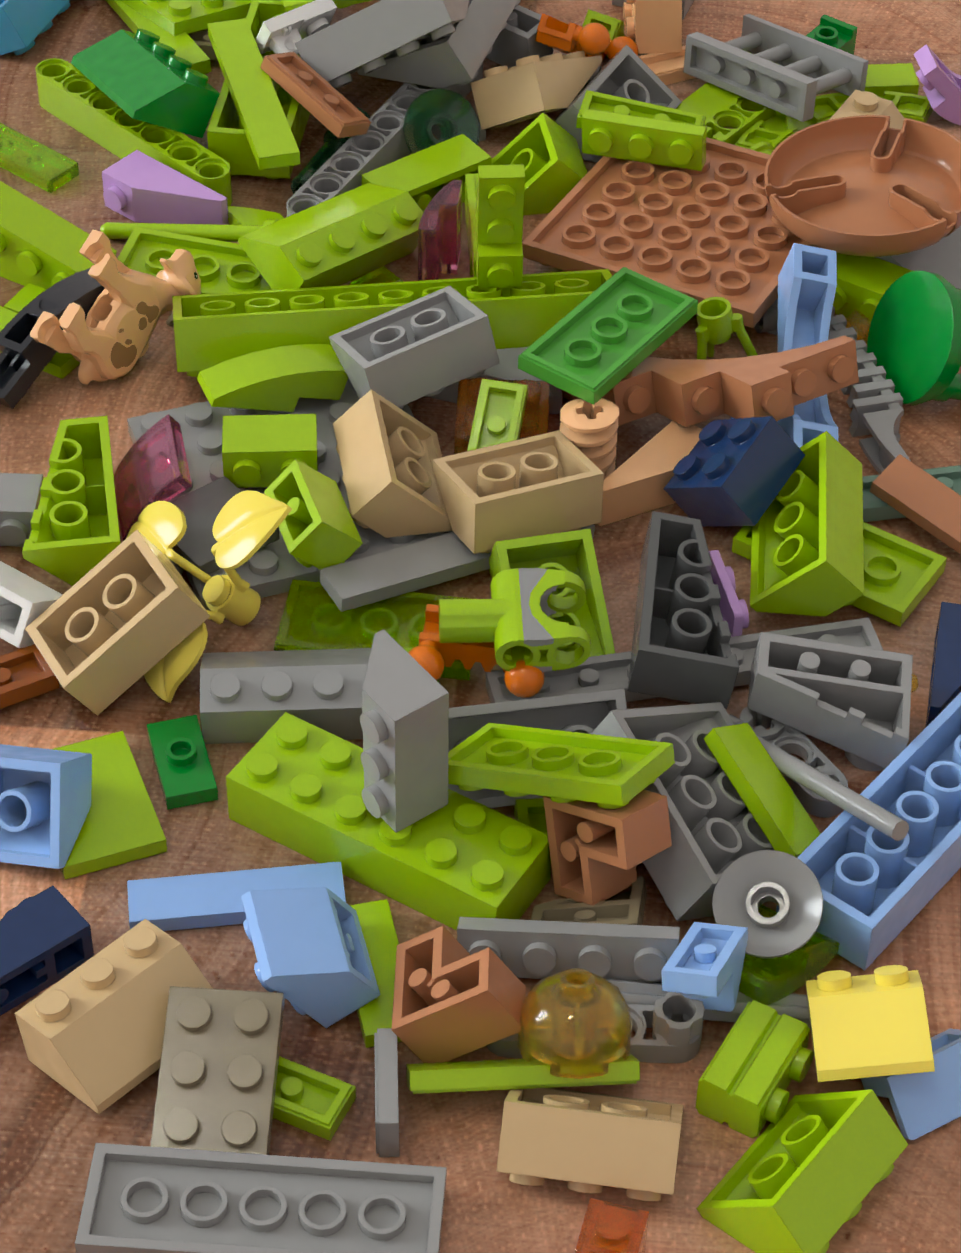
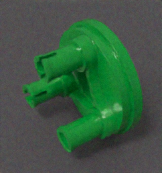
(919, 337)

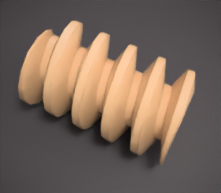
(592, 430)

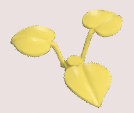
(239, 532)

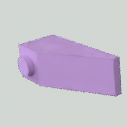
(158, 194)

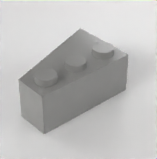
(835, 693)

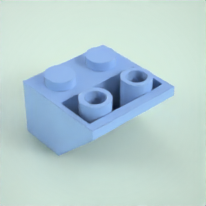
(310, 951)

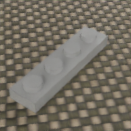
(548, 947)

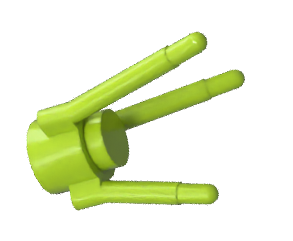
(716, 325)

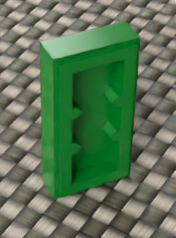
(182, 762)

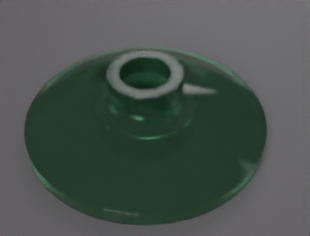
(440, 108)

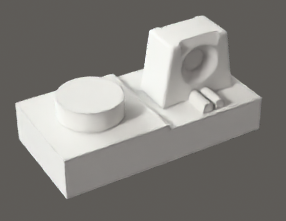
(290, 27)

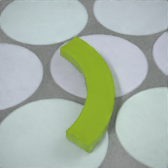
(782, 126)

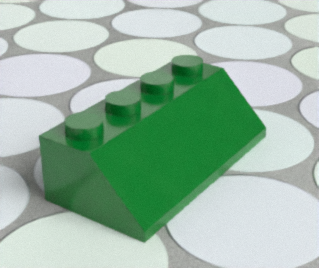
(149, 81)

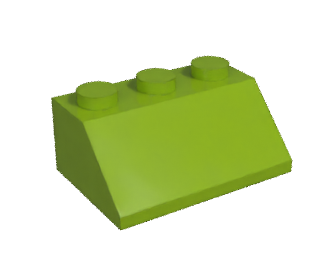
(806, 1173)

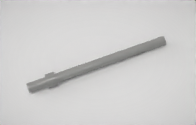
(834, 791)

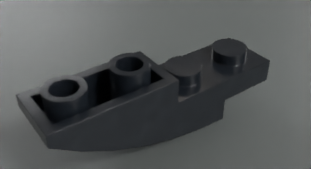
(23, 356)

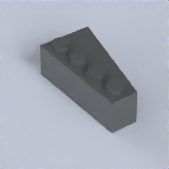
(678, 624)

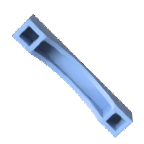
(804, 317)

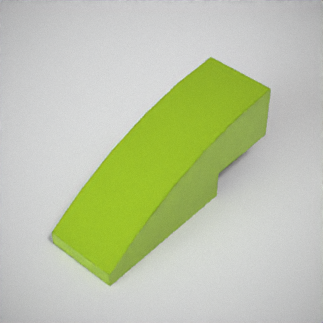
(275, 378)

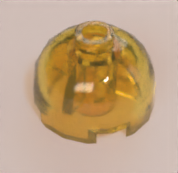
(575, 1024)

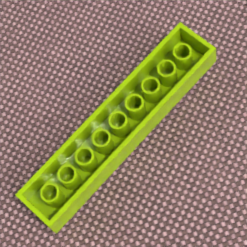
(239, 323)

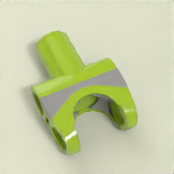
(521, 619)

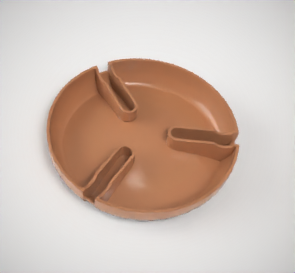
(867, 185)

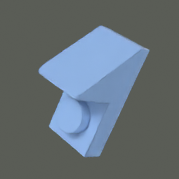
(708, 965)

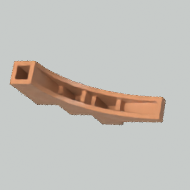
(740, 387)

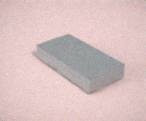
(386, 1093)

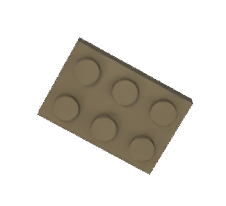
(218, 1070)

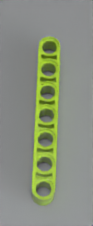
(91, 112)

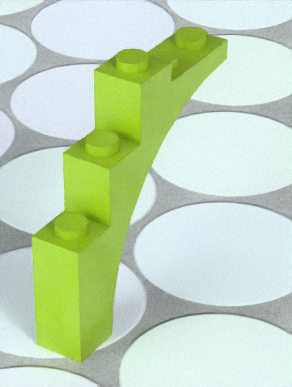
(495, 225)

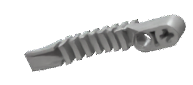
(873, 398)

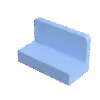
(926, 1098)

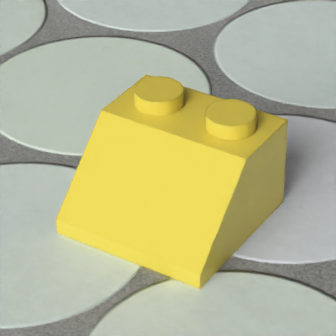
(869, 1024)

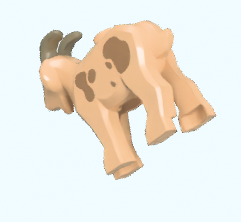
(121, 316)

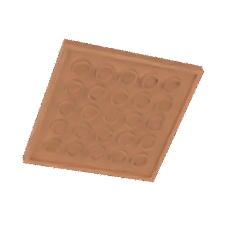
(675, 225)

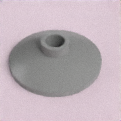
(773, 878)

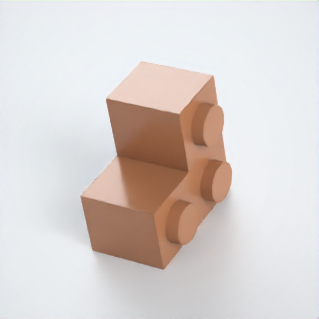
(599, 848)
(452, 999)

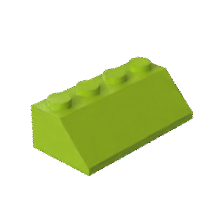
(336, 238)
(811, 536)

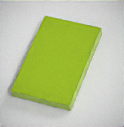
(121, 815)

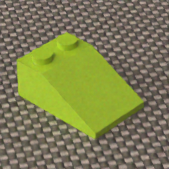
(568, 552)

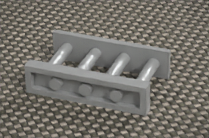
(791, 85)

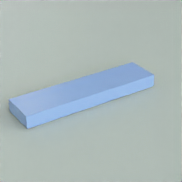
(216, 897)

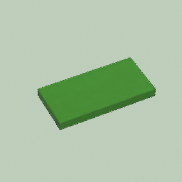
(607, 335)

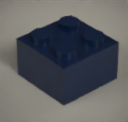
(734, 471)

